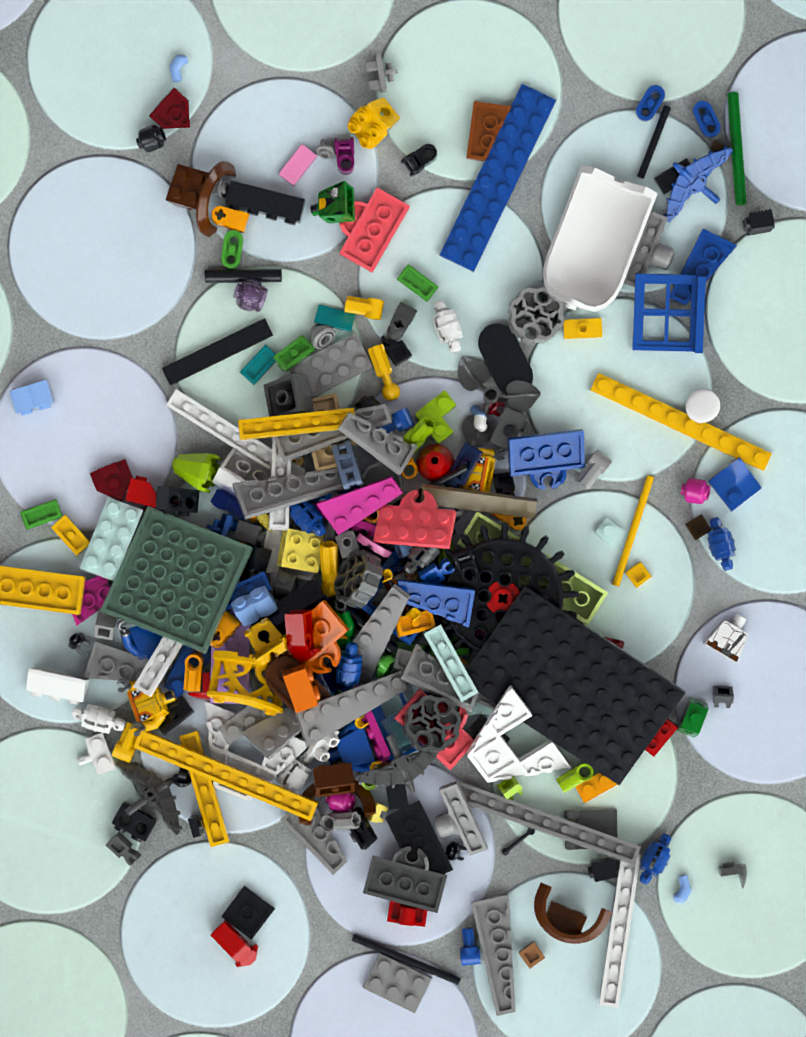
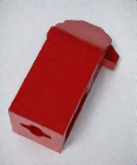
(300, 634)
(235, 944)

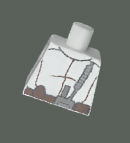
(728, 638)

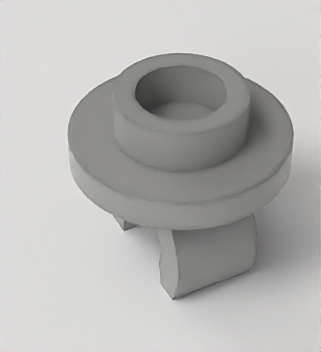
(326, 151)
(221, 188)

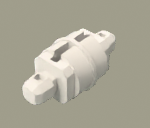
(447, 326)
(98, 719)
(295, 773)

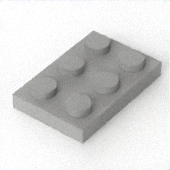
(397, 982)

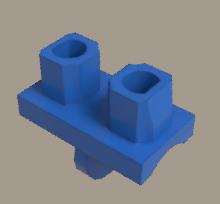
(223, 525)

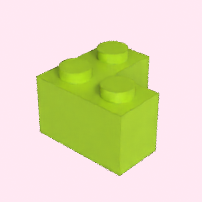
(436, 410)

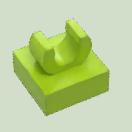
(510, 787)

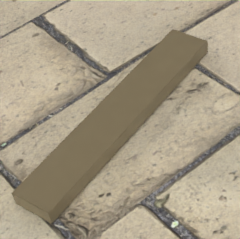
(481, 501)

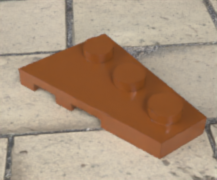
(485, 125)

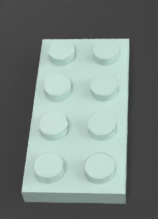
(111, 539)

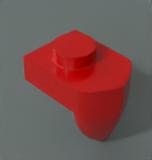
(205, 685)

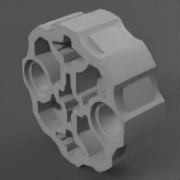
(533, 305)

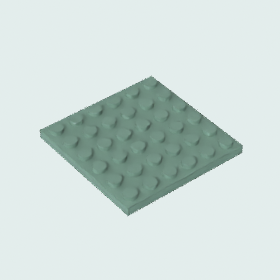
(176, 579)

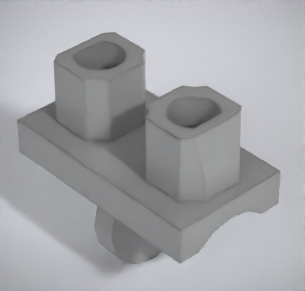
(377, 65)

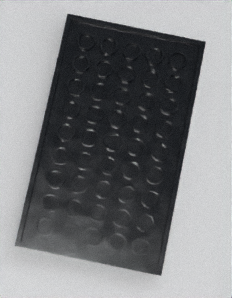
(575, 684)

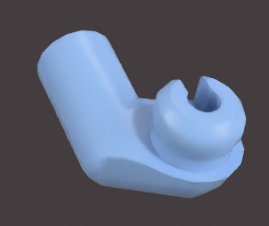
(175, 67)
(685, 890)

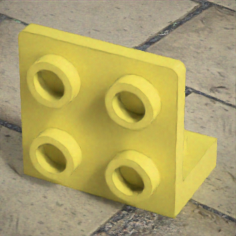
(299, 550)

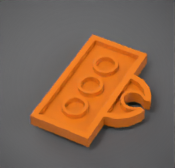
(326, 631)

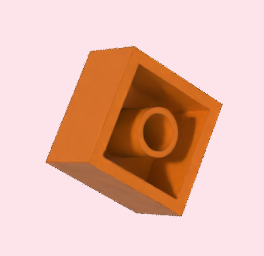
(300, 687)

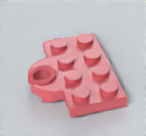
(372, 229)
(415, 523)
(456, 750)

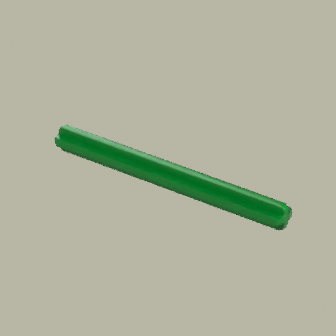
(736, 144)

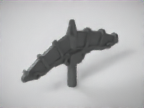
(401, 770)
(153, 793)

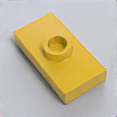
(582, 328)

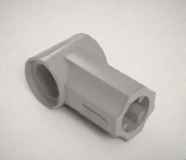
(595, 466)
(340, 821)

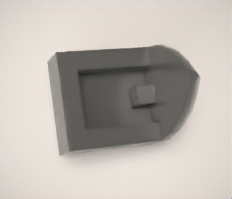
(730, 869)

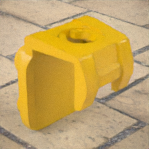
(370, 125)
(276, 645)

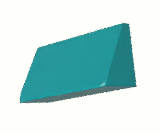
(334, 318)

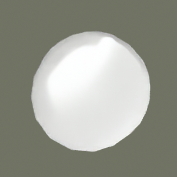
(702, 405)

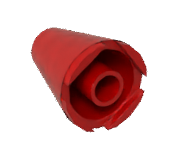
(434, 471)

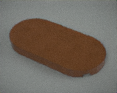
(276, 682)

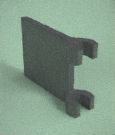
(600, 820)

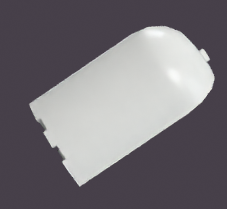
(596, 239)

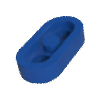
(649, 103)
(706, 119)

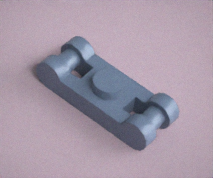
(347, 464)

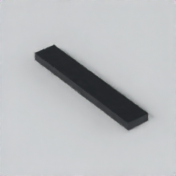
(217, 352)

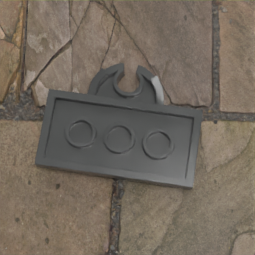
(405, 880)

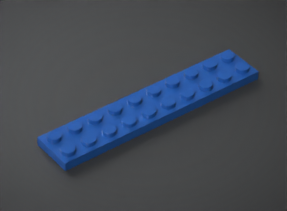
(497, 178)

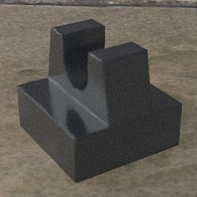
(723, 694)

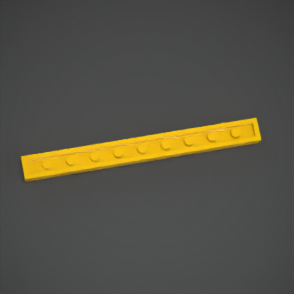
(680, 422)
(226, 775)

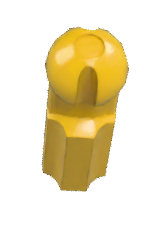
(383, 370)
(329, 567)

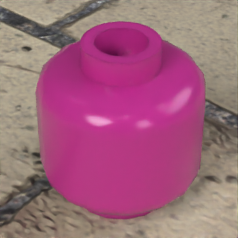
(695, 491)
(341, 802)

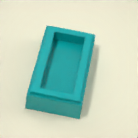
(259, 365)

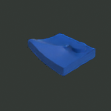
(734, 484)

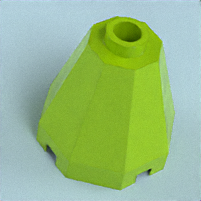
(197, 469)

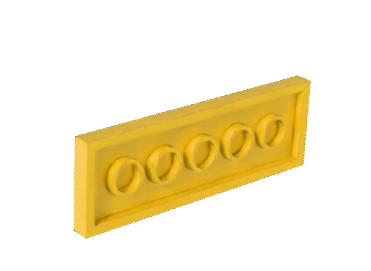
(41, 590)

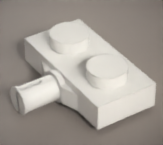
(98, 754)

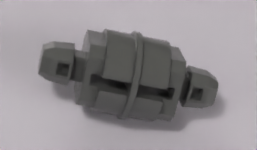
(427, 558)

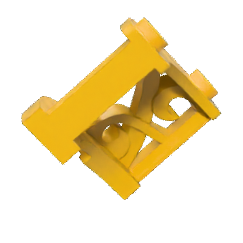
(230, 661)

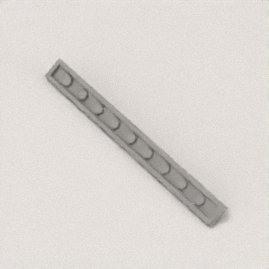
(550, 824)

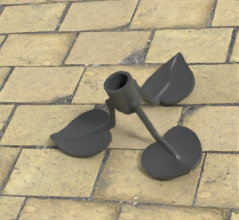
(520, 397)

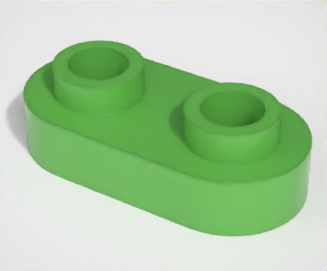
(232, 249)
(384, 666)

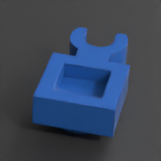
(435, 573)

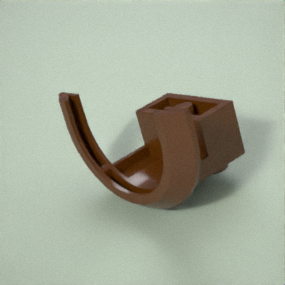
(193, 189)
(338, 780)
(565, 922)

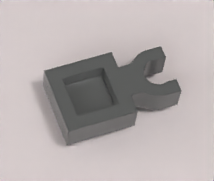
(122, 847)

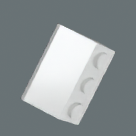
(239, 468)
(57, 685)

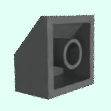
(288, 395)

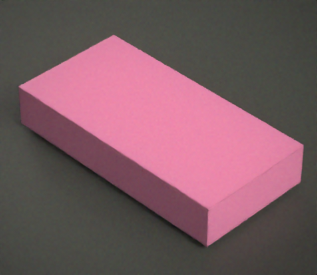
(297, 165)

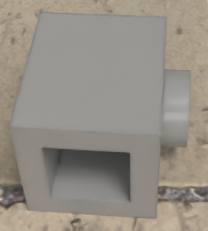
(347, 543)
(105, 626)

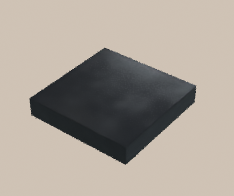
(248, 912)

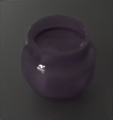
(250, 295)

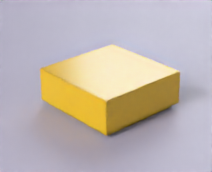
(638, 574)

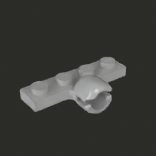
(650, 250)
(459, 819)

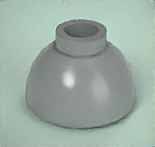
(322, 336)

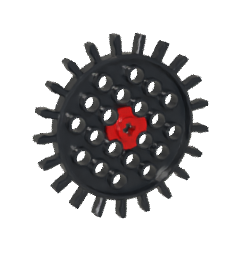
(516, 548)

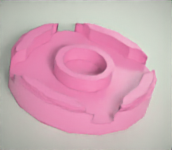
(376, 547)

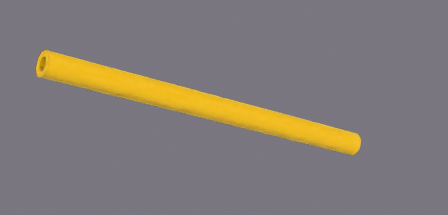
(633, 530)

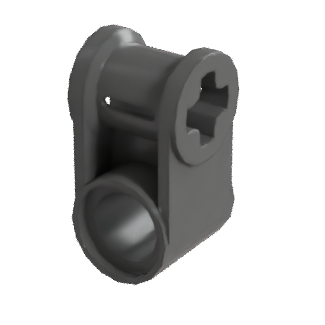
(401, 319)

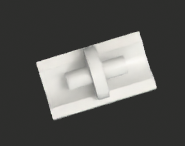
(320, 749)

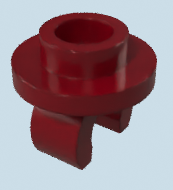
(492, 408)

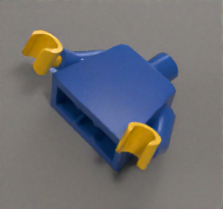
(355, 747)

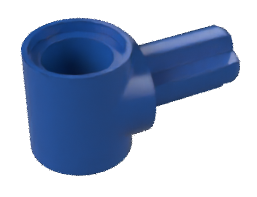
(400, 420)
(469, 952)

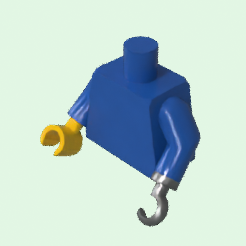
(139, 641)

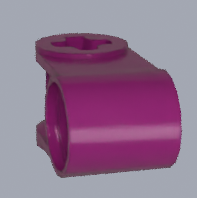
(345, 152)

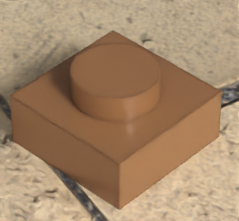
(531, 955)

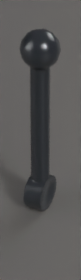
(505, 851)

